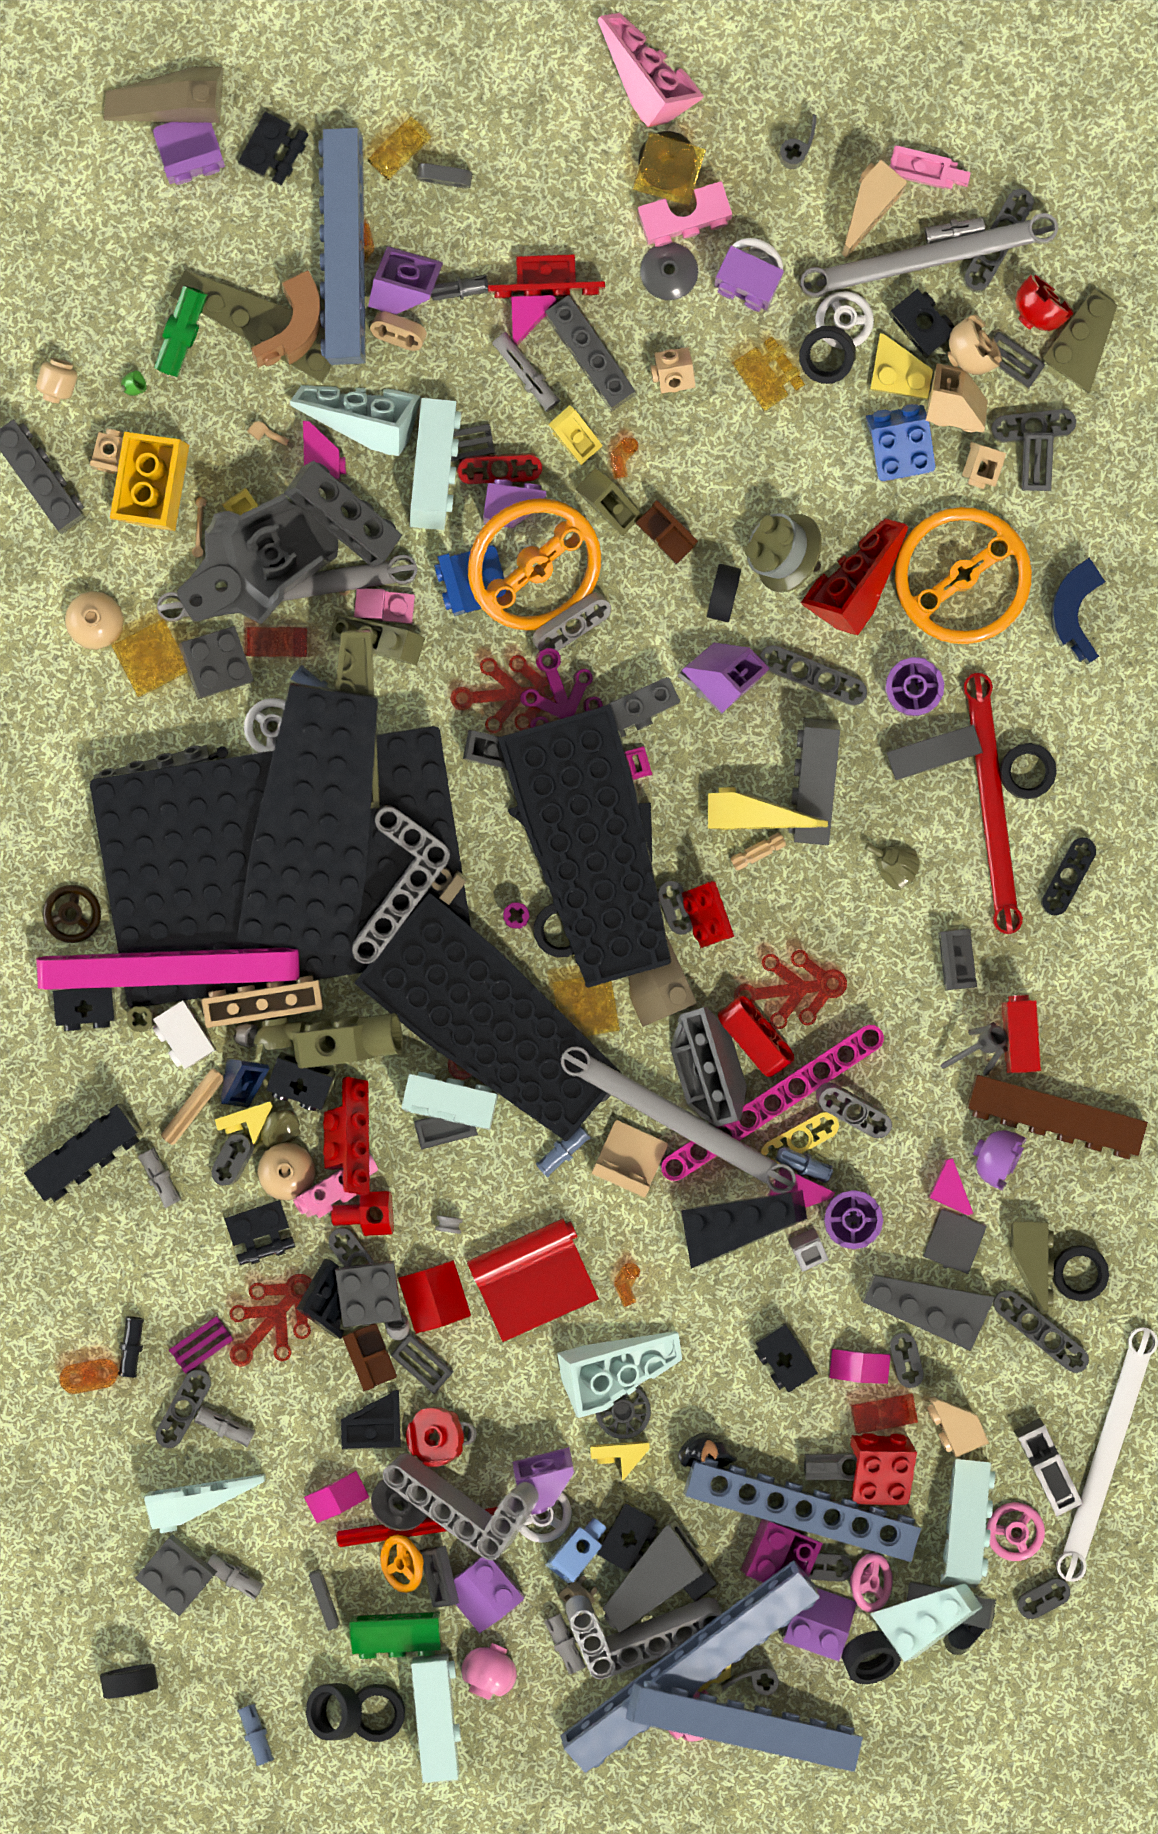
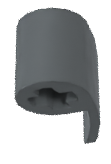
(803, 149)
(755, 1674)

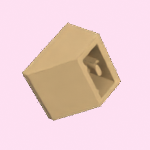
(956, 400)
(960, 1427)

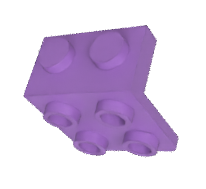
(188, 150)

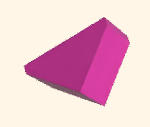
(527, 313)
(949, 1189)
(859, 1366)
(336, 1497)

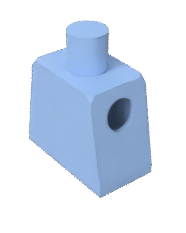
(569, 1562)

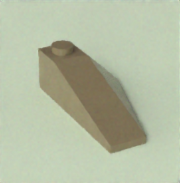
(660, 991)

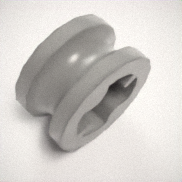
(448, 1224)

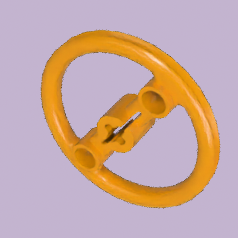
(1005, 535)
(528, 556)

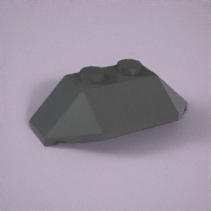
(708, 1067)

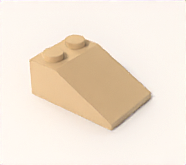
(876, 195)

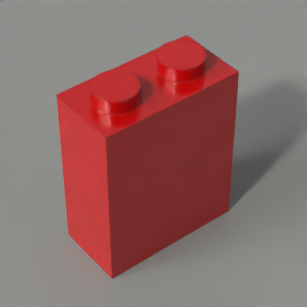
(1021, 1026)

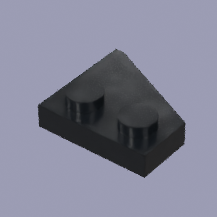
(322, 1300)
(374, 1425)

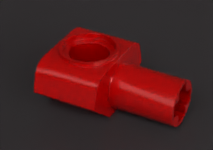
(360, 1214)

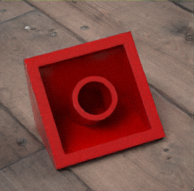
(434, 1297)

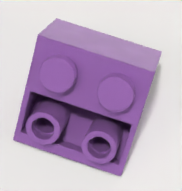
(748, 279)
(503, 494)
(725, 673)

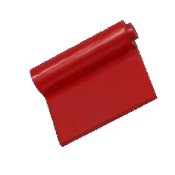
(533, 1279)

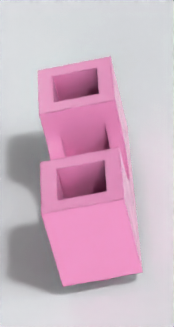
(661, 224)

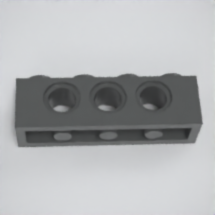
(590, 353)
(328, 512)

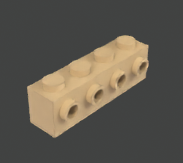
(262, 1004)

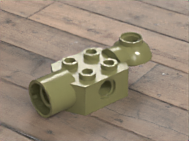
(314, 1043)

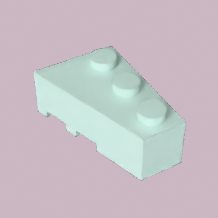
(449, 1100)

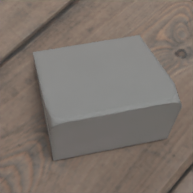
(808, 1249)

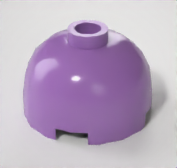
(904, 677)
(998, 1156)
(865, 1213)

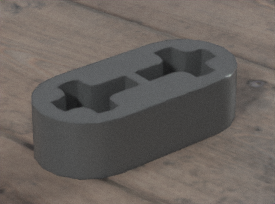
(444, 175)
(668, 909)
(238, 1162)
(899, 1361)
(830, 1574)
(1040, 1592)

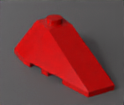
(853, 591)

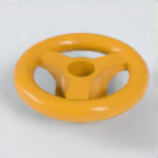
(408, 1561)

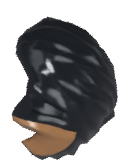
(706, 1445)

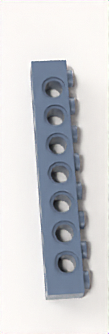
(900, 1545)

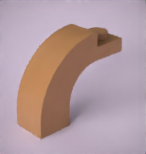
(302, 329)

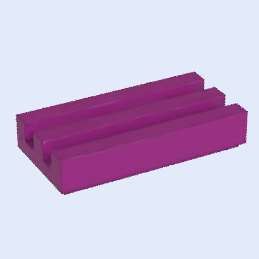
(180, 1358)

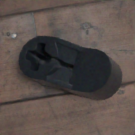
(961, 1638)

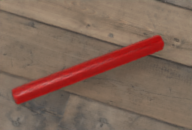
(382, 1533)

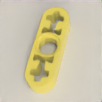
(823, 1136)

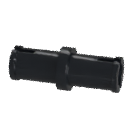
(131, 1347)

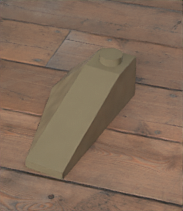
(173, 97)

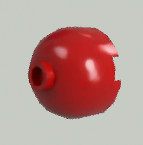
(1040, 305)

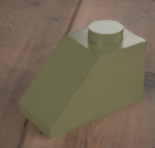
(609, 501)

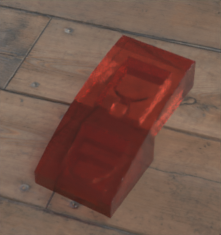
(276, 642)
(884, 1413)

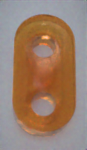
(89, 1375)

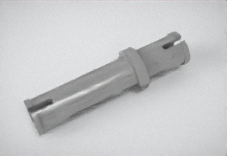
(547, 398)

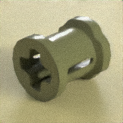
(149, 1019)

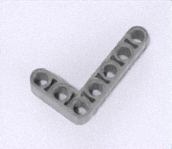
(403, 885)
(457, 1511)
(637, 1637)

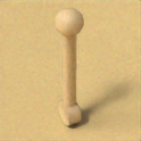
(198, 551)

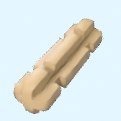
(758, 851)

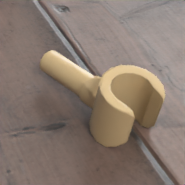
(258, 430)

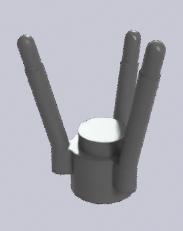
(991, 1040)

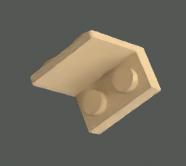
(630, 1158)

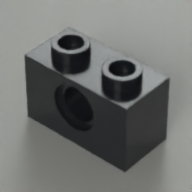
(925, 340)

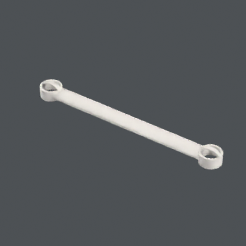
(1107, 1454)

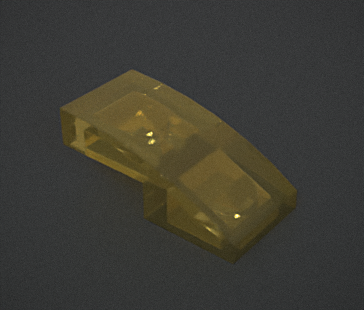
(399, 148)

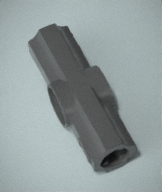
(827, 1466)

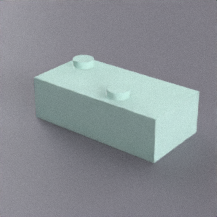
(435, 1717)

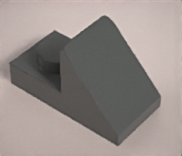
(483, 749)

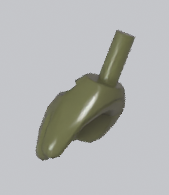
(896, 864)
(278, 1128)

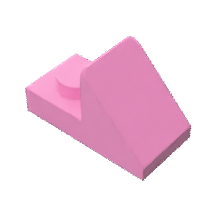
(384, 606)

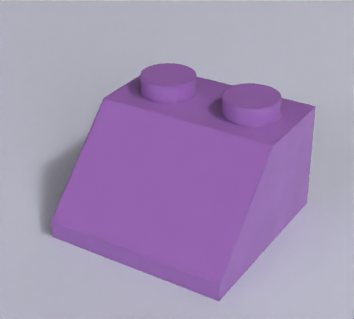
(486, 1593)
(823, 1626)

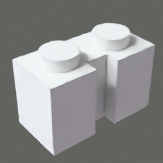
(183, 1035)

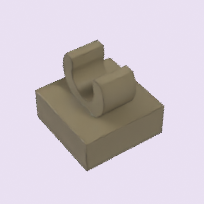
(451, 886)
(575, 1588)

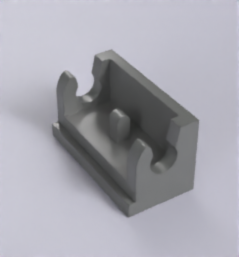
(957, 959)

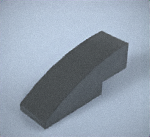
(934, 752)
(1048, 1466)

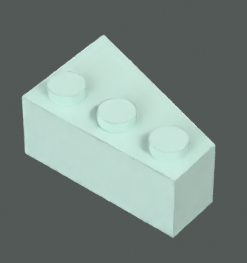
(925, 1620)

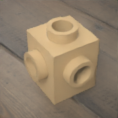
(673, 370)

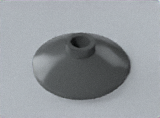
(664, 285)

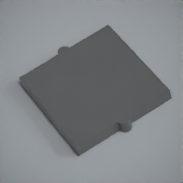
(954, 1241)

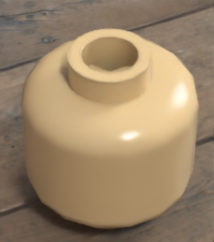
(56, 380)

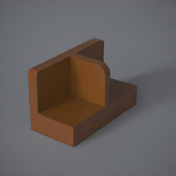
(667, 532)
(369, 1356)

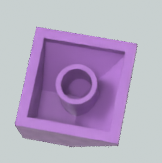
(403, 281)
(547, 1473)

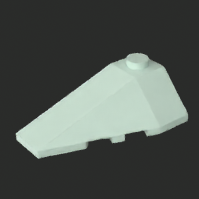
(371, 420)
(608, 1370)
(180, 1504)

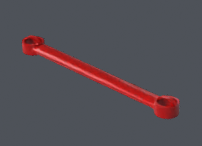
(993, 805)

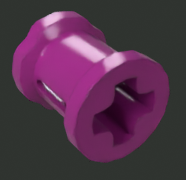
(525, 916)

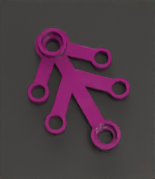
(564, 706)

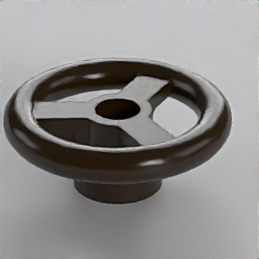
(75, 892)

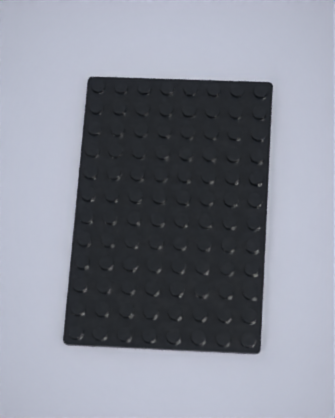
(183, 841)

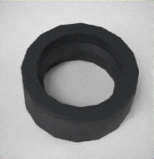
(811, 370)
(723, 593)
(1050, 771)
(541, 939)
(1098, 1286)
(875, 1669)
(129, 1681)
(350, 1707)
(399, 1715)

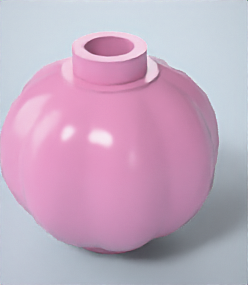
(489, 1671)

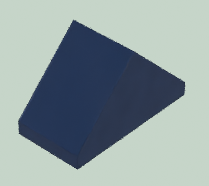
(242, 1082)

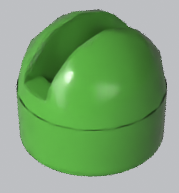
(130, 382)

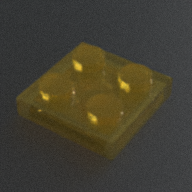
(669, 168)
(150, 658)
(588, 1009)

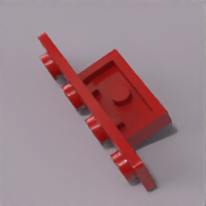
(546, 274)
(348, 1136)

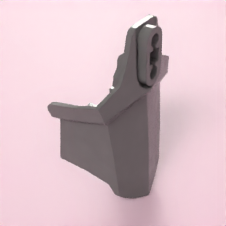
(257, 559)

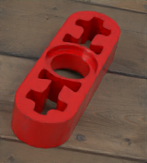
(477, 463)

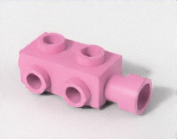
(326, 1193)

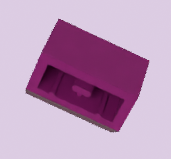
(775, 1548)

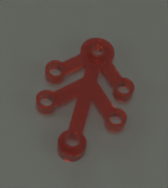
(510, 694)
(797, 988)
(274, 1315)

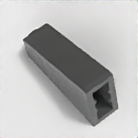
(657, 1576)

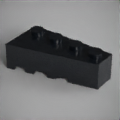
(83, 1153)
(728, 1226)

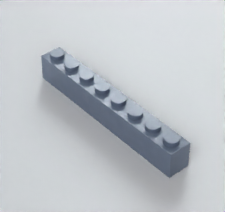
(342, 246)
(744, 1727)

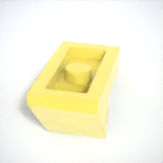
(575, 435)
(254, 1117)
(629, 1453)

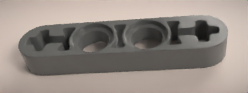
(987, 275)
(814, 671)
(1042, 1329)

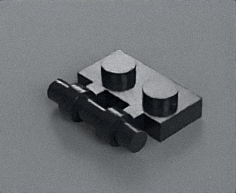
(265, 144)
(256, 1224)

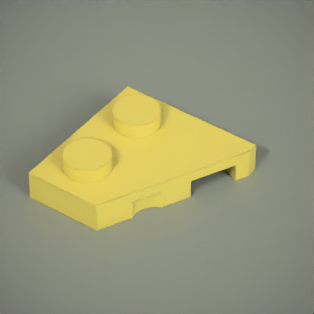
(899, 371)

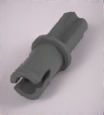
(460, 288)

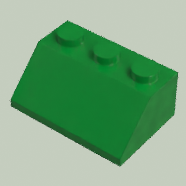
(395, 1634)

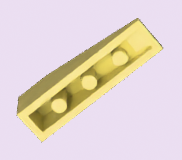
(742, 811)

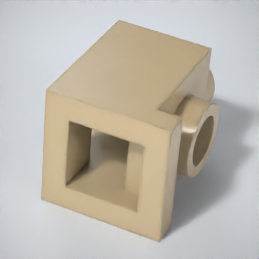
(102, 461)
(992, 461)

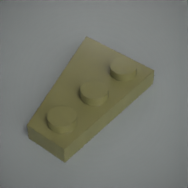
(1082, 341)

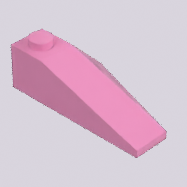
(650, 83)

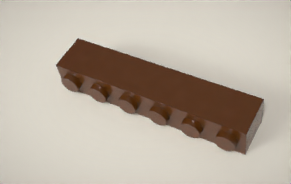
(1057, 1115)

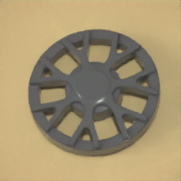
(623, 1412)

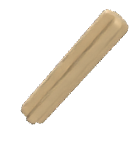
(192, 1106)

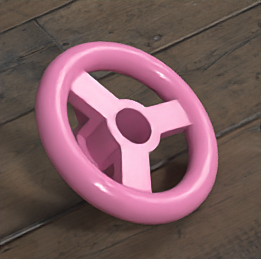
(1024, 1551)
(868, 1581)

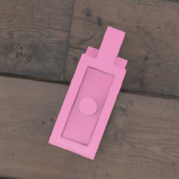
(927, 168)

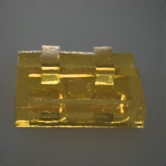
(761, 379)

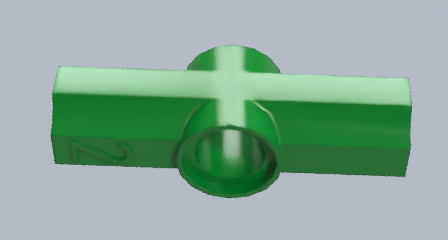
(180, 331)

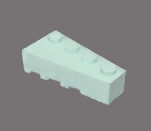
(433, 463)
(967, 1523)

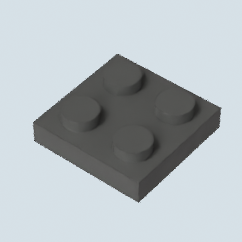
(216, 662)
(368, 1293)
(175, 1575)

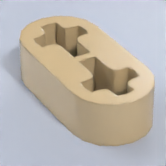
(398, 331)

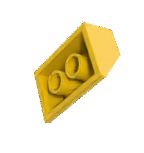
(149, 481)

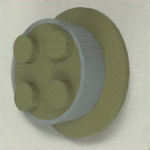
(784, 550)

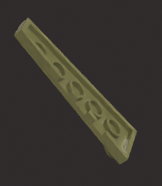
(253, 319)
(357, 676)

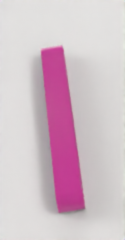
(167, 968)
(786, 1098)

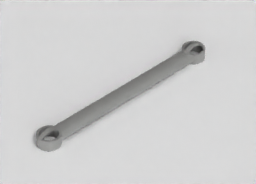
(930, 255)
(322, 583)
(678, 1119)

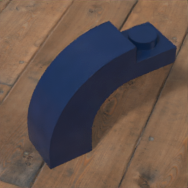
(1065, 609)

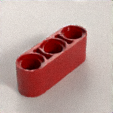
(756, 1036)

